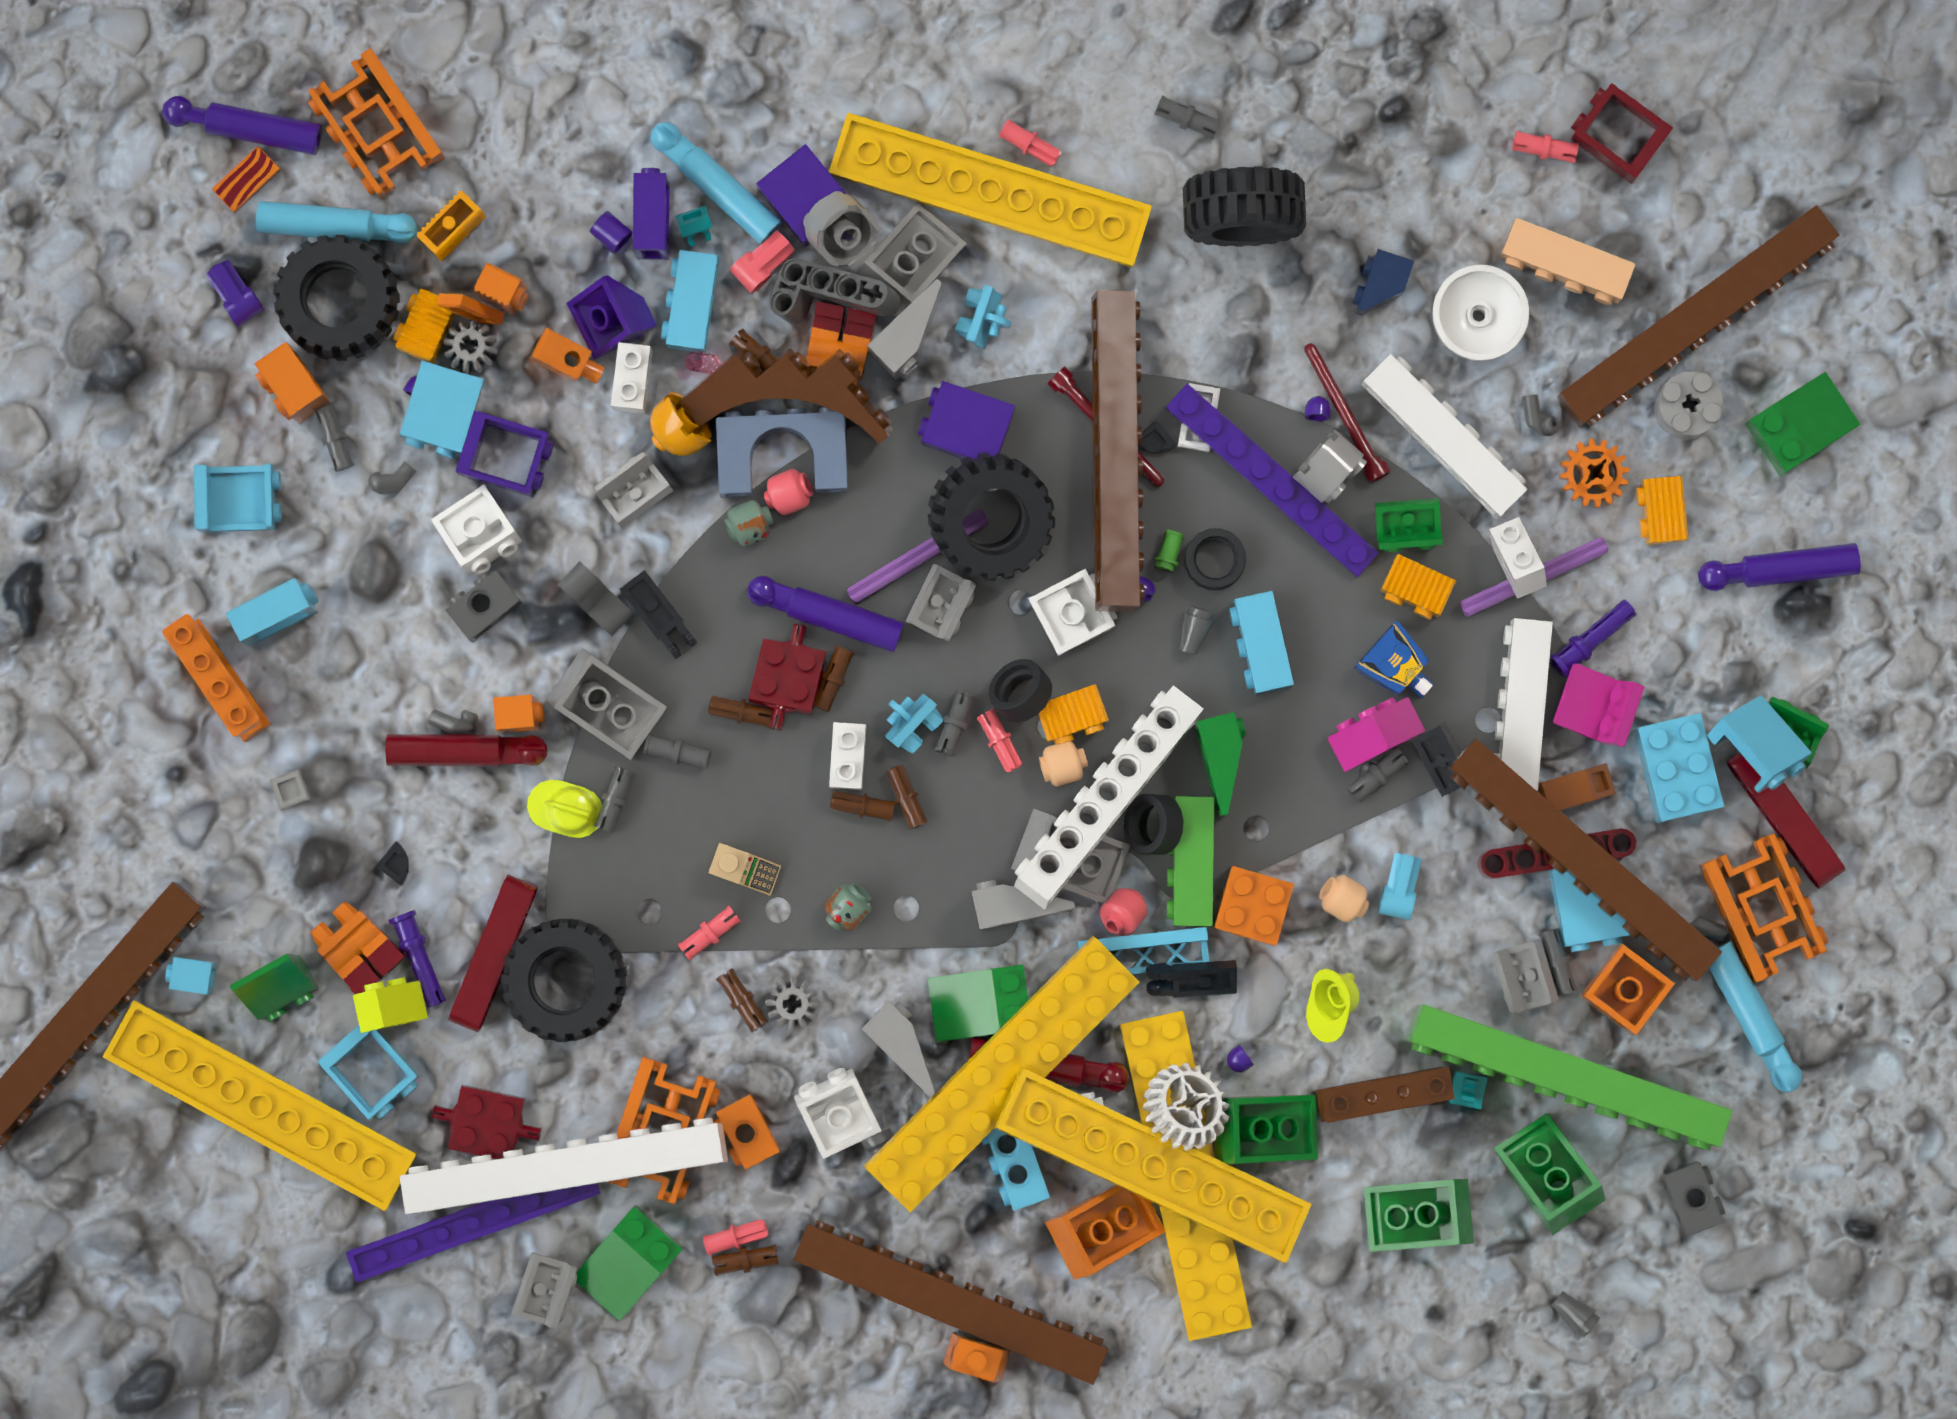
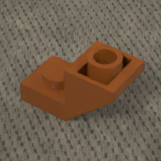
(1578, 787)

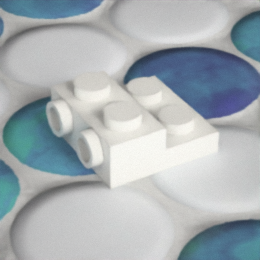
(477, 531)
(1070, 613)
(836, 1112)

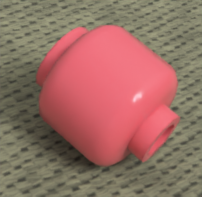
(788, 492)
(1123, 911)

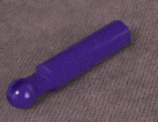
(246, 125)
(1783, 567)
(826, 613)

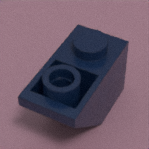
(1385, 280)

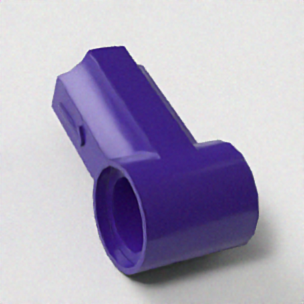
(611, 233)
(238, 298)

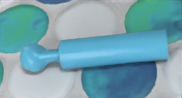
(715, 182)
(329, 221)
(1755, 1018)

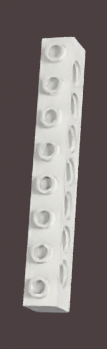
(1044, 886)

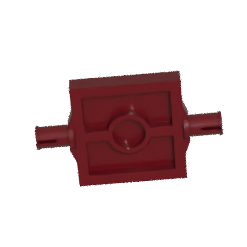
(787, 676)
(486, 1122)

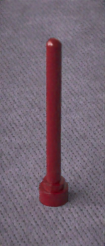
(1064, 384)
(1374, 468)

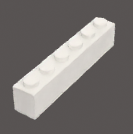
(1444, 436)
(1524, 696)

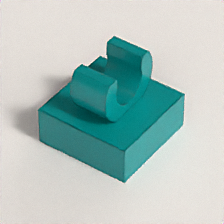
(694, 222)
(1468, 1089)

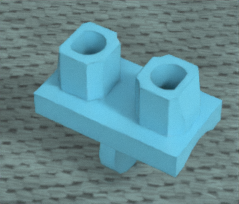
(987, 317)
(908, 717)

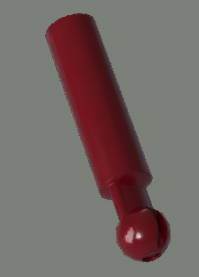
(463, 750)
(1077, 1071)

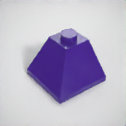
(609, 315)

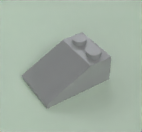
(913, 255)
(902, 340)
(606, 703)
(1096, 874)
(1006, 905)
(899, 1040)

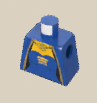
(1396, 663)

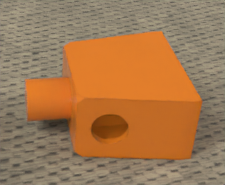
(551, 353)
(976, 1358)

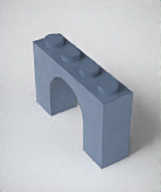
(741, 435)

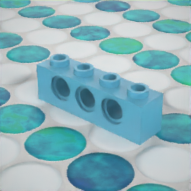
(1027, 1192)

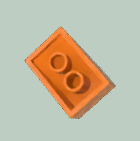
(1103, 1229)

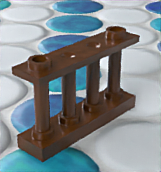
(1385, 1094)

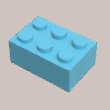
(1678, 768)

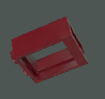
(1602, 153)

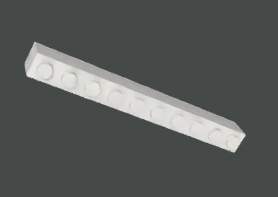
(563, 1168)

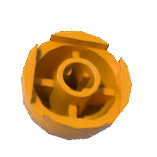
(675, 429)

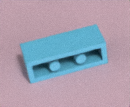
(690, 301)
(1261, 643)

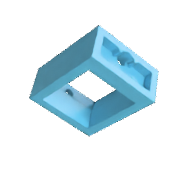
(273, 611)
(344, 1048)

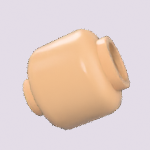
(1063, 763)
(1344, 898)

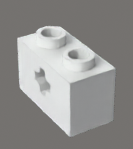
(631, 378)
(1518, 557)
(847, 756)

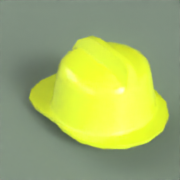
(564, 808)
(1331, 1003)

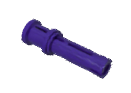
(1581, 646)
(413, 944)

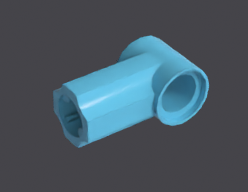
(1399, 894)

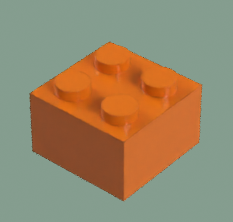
(292, 383)
(1253, 906)
(1627, 989)

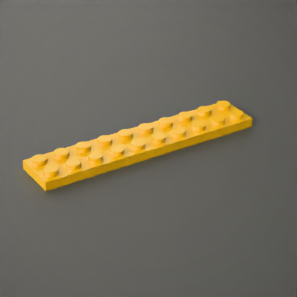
(990, 190)
(975, 1095)
(259, 1105)
(1139, 1162)
(1201, 1258)

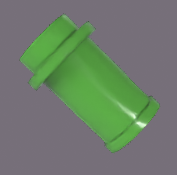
(1169, 551)

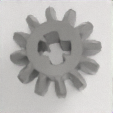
(478, 337)
(786, 995)

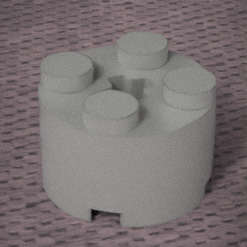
(841, 229)
(1695, 388)
(1329, 466)

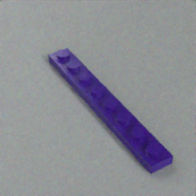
(1271, 480)
(458, 1229)

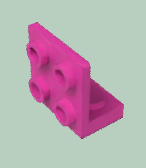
(1598, 706)

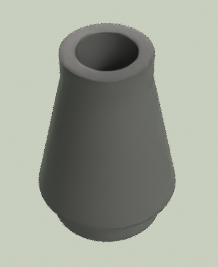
(1195, 628)
(1576, 1314)

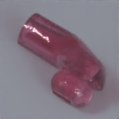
(701, 362)

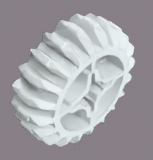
(1177, 1122)

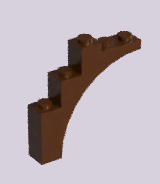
(788, 377)

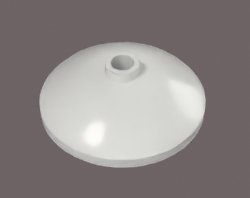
(1483, 290)

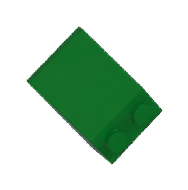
(1802, 423)
(1221, 748)
(276, 987)
(976, 1001)
(1268, 1129)
(1550, 1174)
(1418, 1215)
(628, 1262)

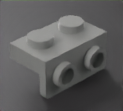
(632, 489)
(941, 603)
(1525, 976)
(545, 1290)

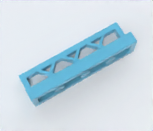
(1157, 939)

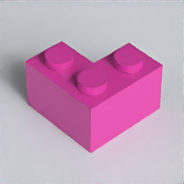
(1375, 732)

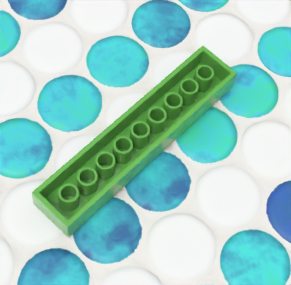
(1568, 1075)

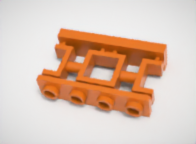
(395, 111)
(216, 677)
(1739, 918)
(634, 1120)

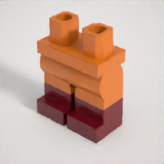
(827, 331)
(346, 946)

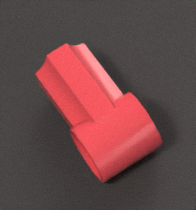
(756, 267)

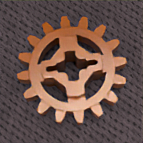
(1605, 483)

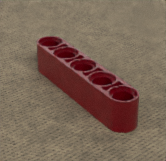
(1791, 824)
(1509, 854)
(494, 945)

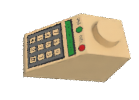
(744, 869)

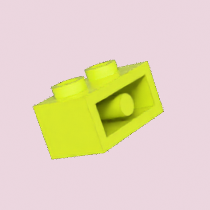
(390, 1005)

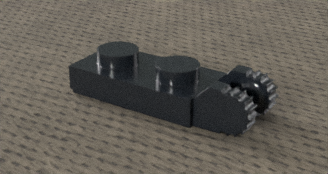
(656, 611)
(1192, 979)

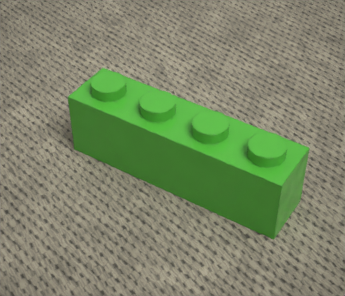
(1193, 865)

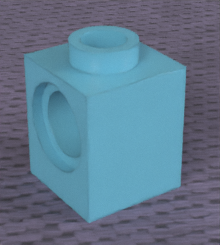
(191, 975)

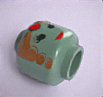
(748, 523)
(847, 907)

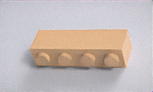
(1566, 261)

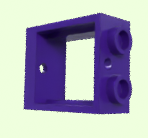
(651, 214)
(473, 444)

